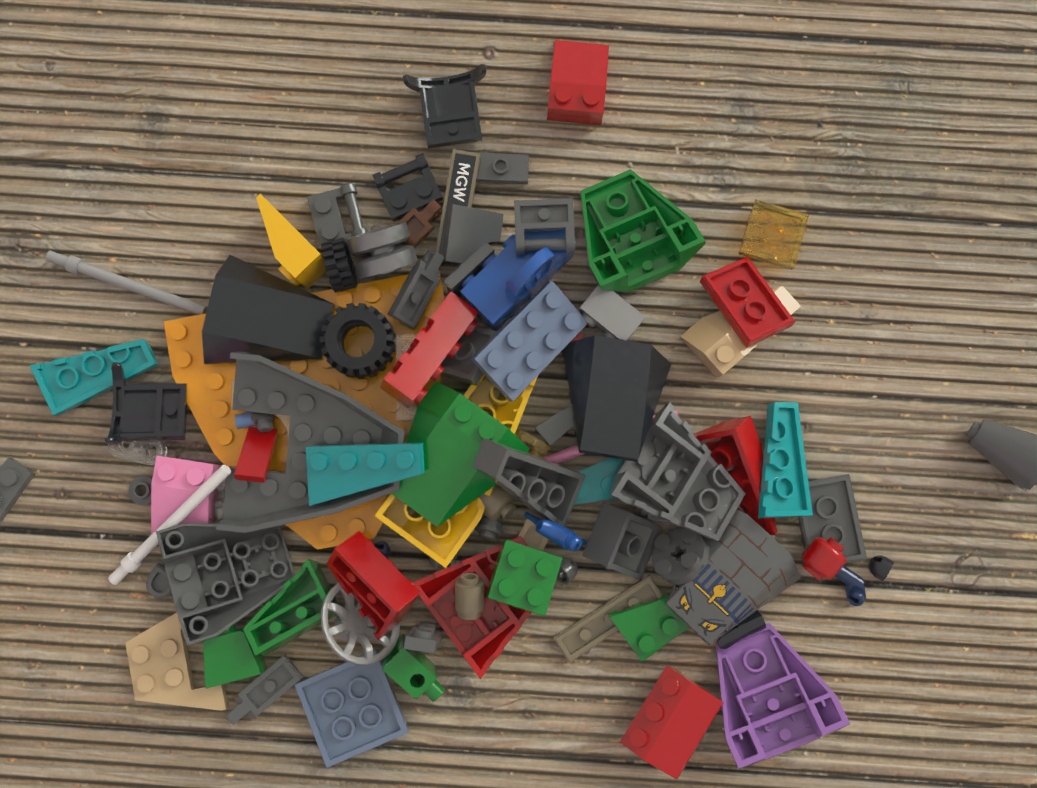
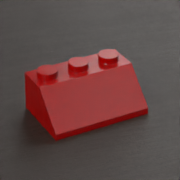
(671, 722)

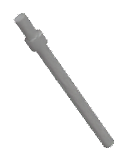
(77, 266)

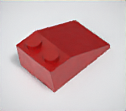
(578, 82)

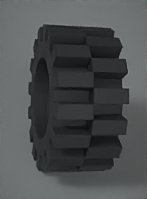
(339, 265)

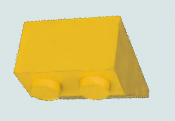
(298, 257)

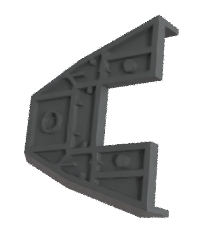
(317, 418)

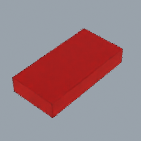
(256, 455)

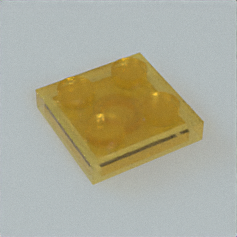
(773, 234)

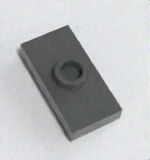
(503, 168)

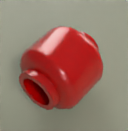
(823, 558)

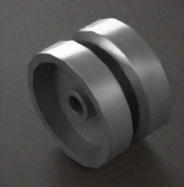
(383, 254)

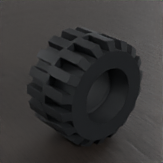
(341, 324)

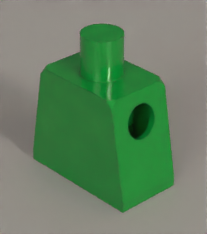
(230, 658)
(404, 664)

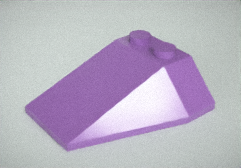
(772, 699)

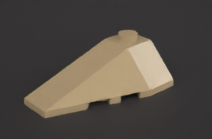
(718, 344)

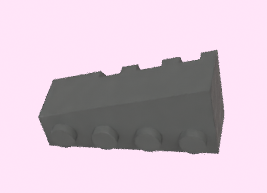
(534, 481)

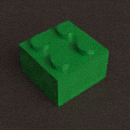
(523, 577)

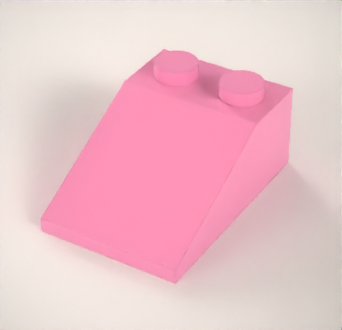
(174, 483)

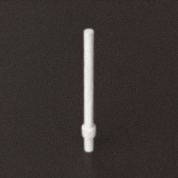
(133, 560)

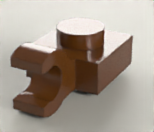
(419, 223)

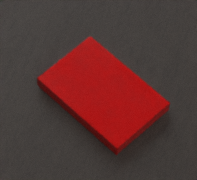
(747, 301)

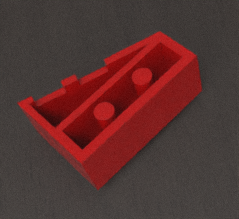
(374, 582)

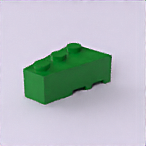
(291, 611)

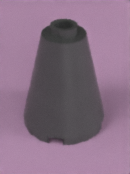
(1008, 450)

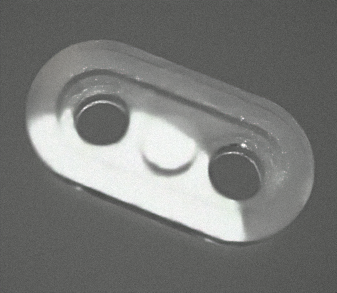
(139, 451)

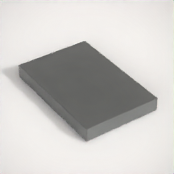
(834, 516)

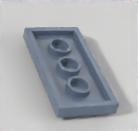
(529, 341)

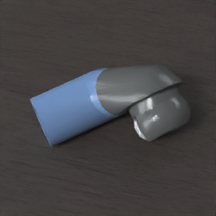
(261, 420)

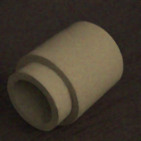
(469, 596)

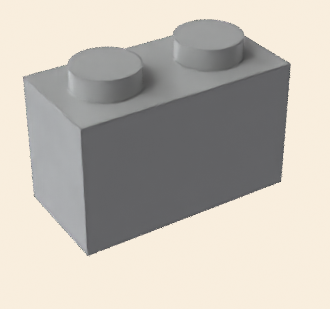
(611, 314)

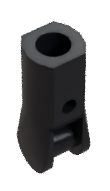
(747, 627)

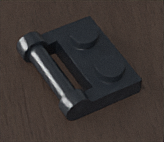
(412, 194)

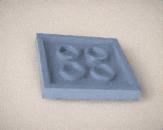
(351, 709)

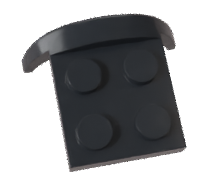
(449, 107)
(146, 410)

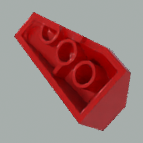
(740, 453)

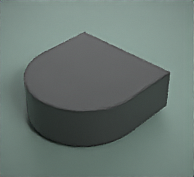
(157, 582)

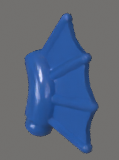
(557, 533)

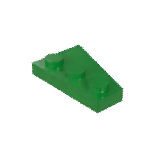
(648, 626)

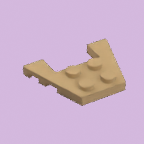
(163, 669)

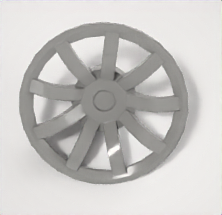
(352, 627)

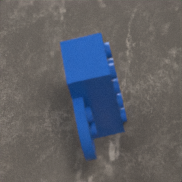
(512, 278)

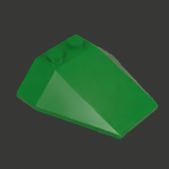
(635, 233)
(451, 438)

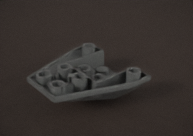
(221, 574)

